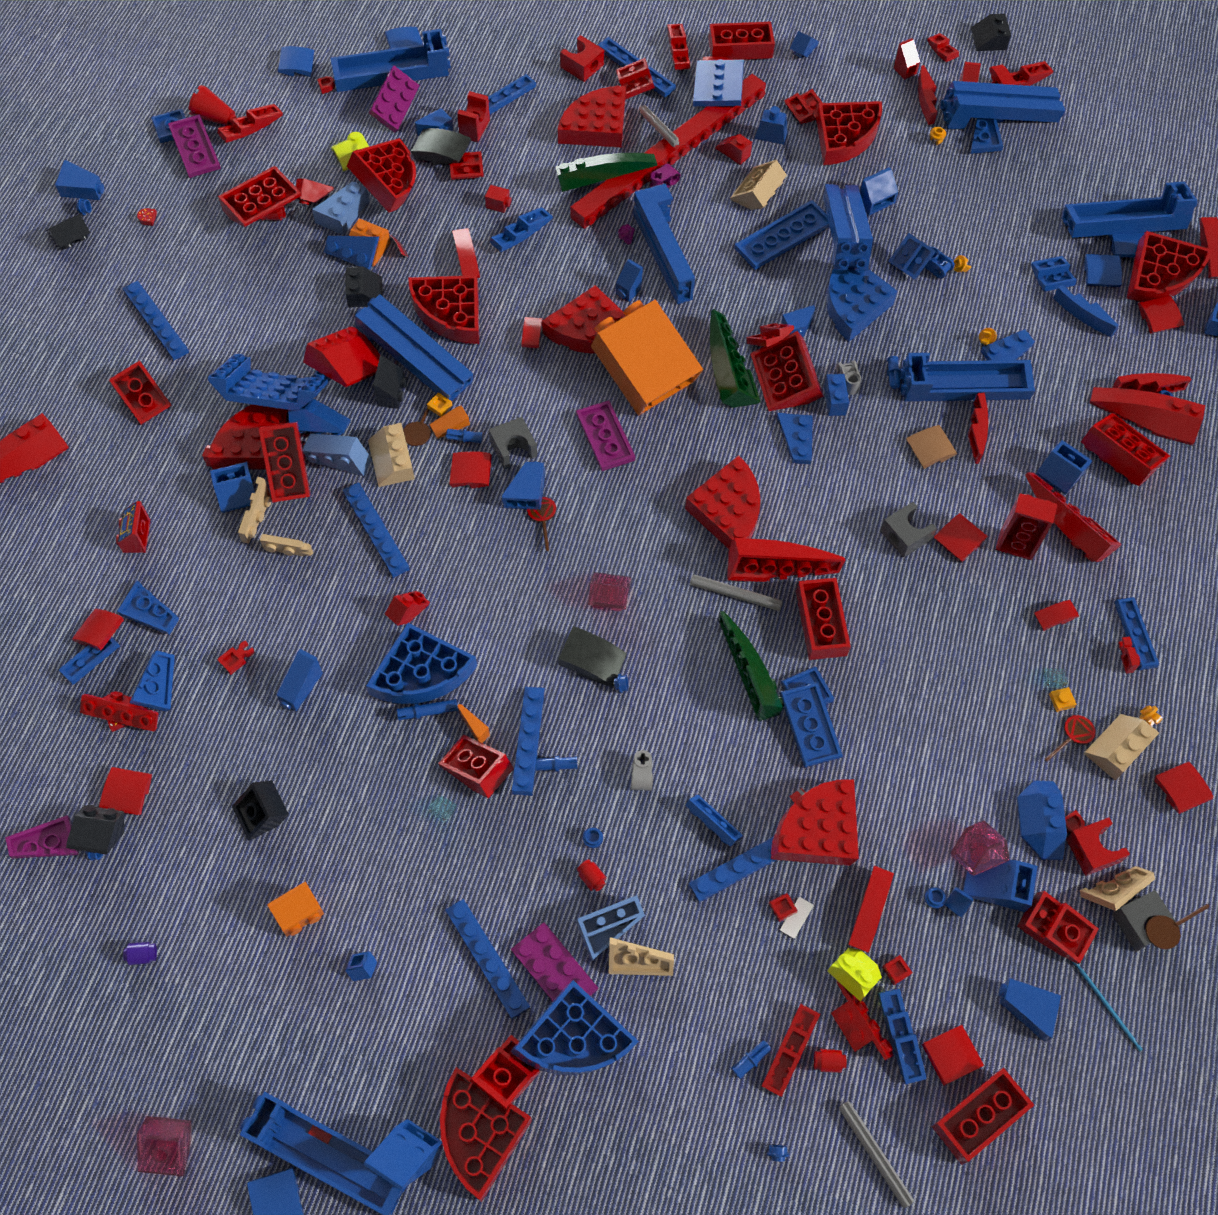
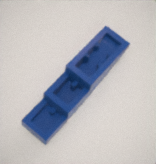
(522, 229)
(1090, 314)
(901, 1036)

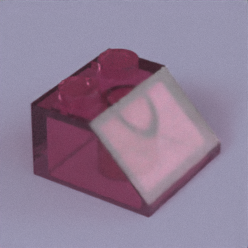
(609, 591)
(980, 848)
(163, 1145)

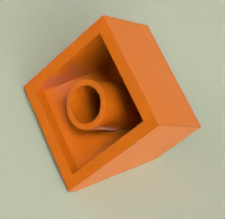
(365, 228)
(296, 909)

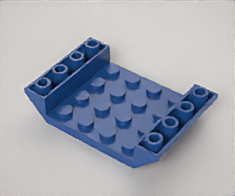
(240, 384)

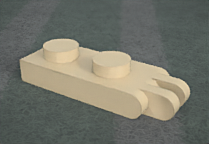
(285, 545)

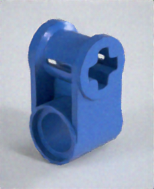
(938, 263)

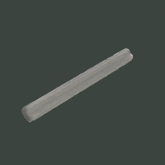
(659, 125)
(736, 592)
(876, 1154)

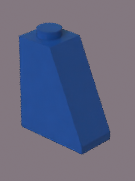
(78, 183)
(526, 487)
(299, 680)
(1031, 1006)

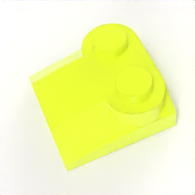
(345, 148)
(856, 972)

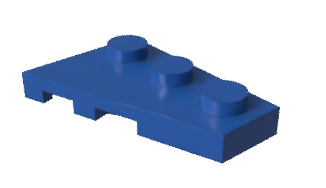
(986, 136)
(353, 249)
(1009, 347)
(798, 435)
(147, 610)
(156, 683)

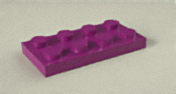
(394, 99)
(194, 146)
(605, 435)
(550, 963)

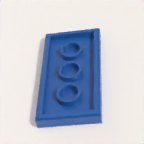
(811, 725)

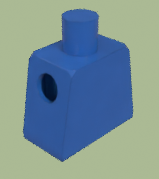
(772, 126)

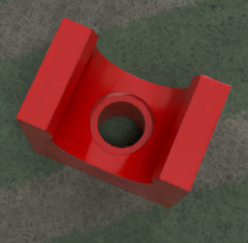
(585, 62)
(475, 118)
(1090, 852)

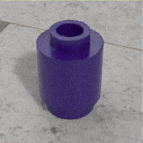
(140, 953)

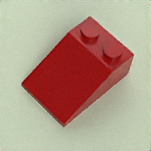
(139, 392)
(477, 765)

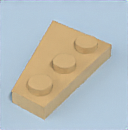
(252, 517)
(1119, 890)
(638, 960)

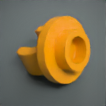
(937, 134)
(961, 264)
(987, 336)
(1150, 716)

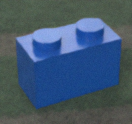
(836, 395)

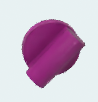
(626, 233)

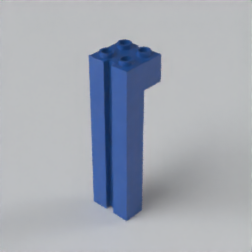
(372, 68)
(999, 101)
(1161, 213)
(652, 218)
(848, 227)
(412, 348)
(964, 379)
(339, 1164)

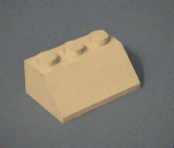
(759, 185)
(390, 455)
(1121, 744)

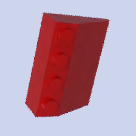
(258, 196)
(343, 356)
(786, 373)
(1124, 449)

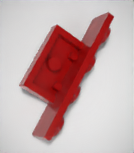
(118, 709)
(858, 1026)

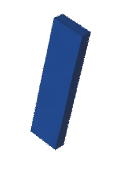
(510, 93)
(1136, 630)

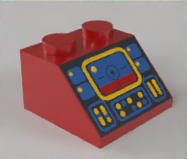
(133, 529)

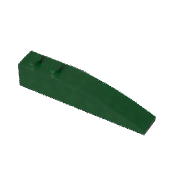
(601, 167)
(732, 378)
(753, 673)

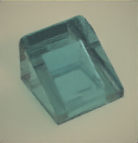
(1055, 678)
(442, 808)

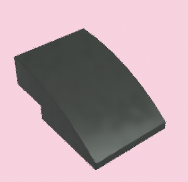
(440, 146)
(592, 657)

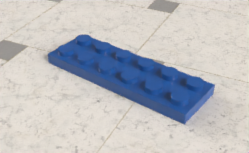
(782, 235)

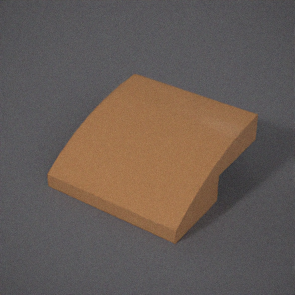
(931, 446)

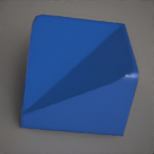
(959, 902)
(361, 966)

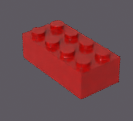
(742, 40)
(284, 461)
(1026, 526)
(822, 618)
(982, 1116)

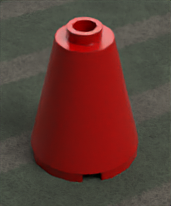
(210, 107)

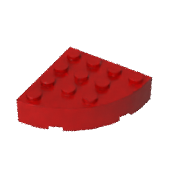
(595, 119)
(846, 129)
(385, 172)
(1164, 266)
(448, 305)
(575, 322)
(240, 438)
(727, 502)
(820, 826)
(478, 1133)

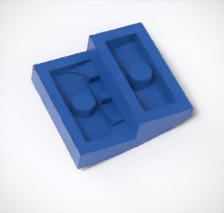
(403, 37)
(296, 60)
(1125, 244)
(911, 256)
(1103, 270)
(1053, 273)
(276, 1194)

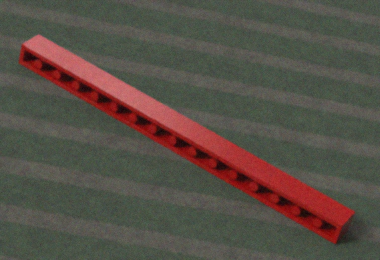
(690, 135)

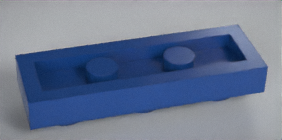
(86, 661)
(713, 820)

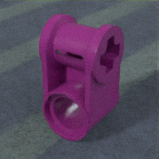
(665, 175)

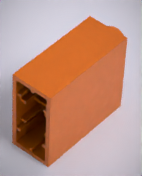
(645, 355)

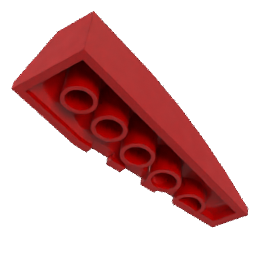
(1160, 413)
(29, 447)
(1082, 531)
(766, 559)

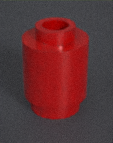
(591, 875)
(829, 1060)

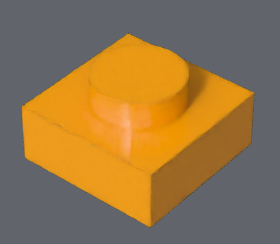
(439, 404)
(1062, 699)

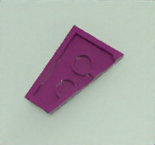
(42, 841)

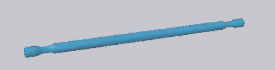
(1108, 1007)

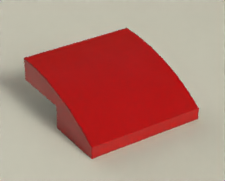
(635, 78)
(804, 106)
(468, 167)
(1161, 314)
(770, 334)
(470, 469)
(960, 537)
(98, 629)
(1184, 787)
(125, 790)
(952, 1055)

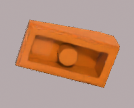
(453, 419)
(476, 727)

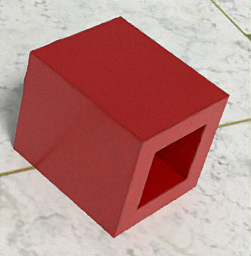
(497, 198)

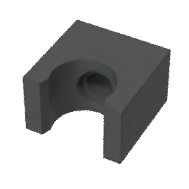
(509, 436)
(903, 535)
(1134, 915)

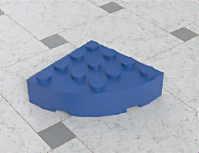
(857, 300)
(420, 669)
(574, 1036)

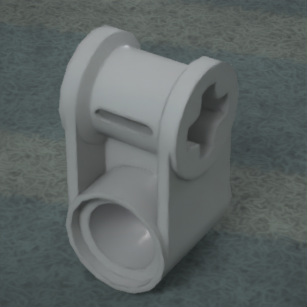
(852, 376)
(642, 773)

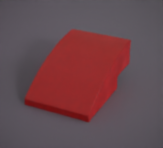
(1058, 927)
(504, 1075)

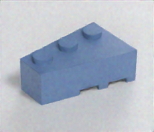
(342, 208)
(338, 453)
(608, 922)

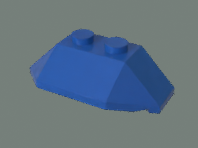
(1043, 819)

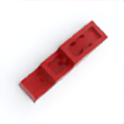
(678, 46)
(1031, 73)
(926, 95)
(251, 123)
(1209, 240)
(465, 252)
(1153, 382)
(979, 428)
(871, 909)
(791, 1050)

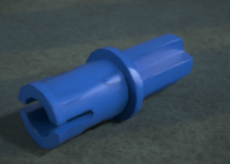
(893, 372)
(464, 435)
(751, 1059)

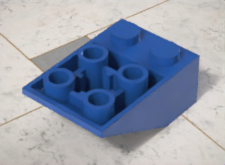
(319, 419)
(1004, 885)
(404, 1154)

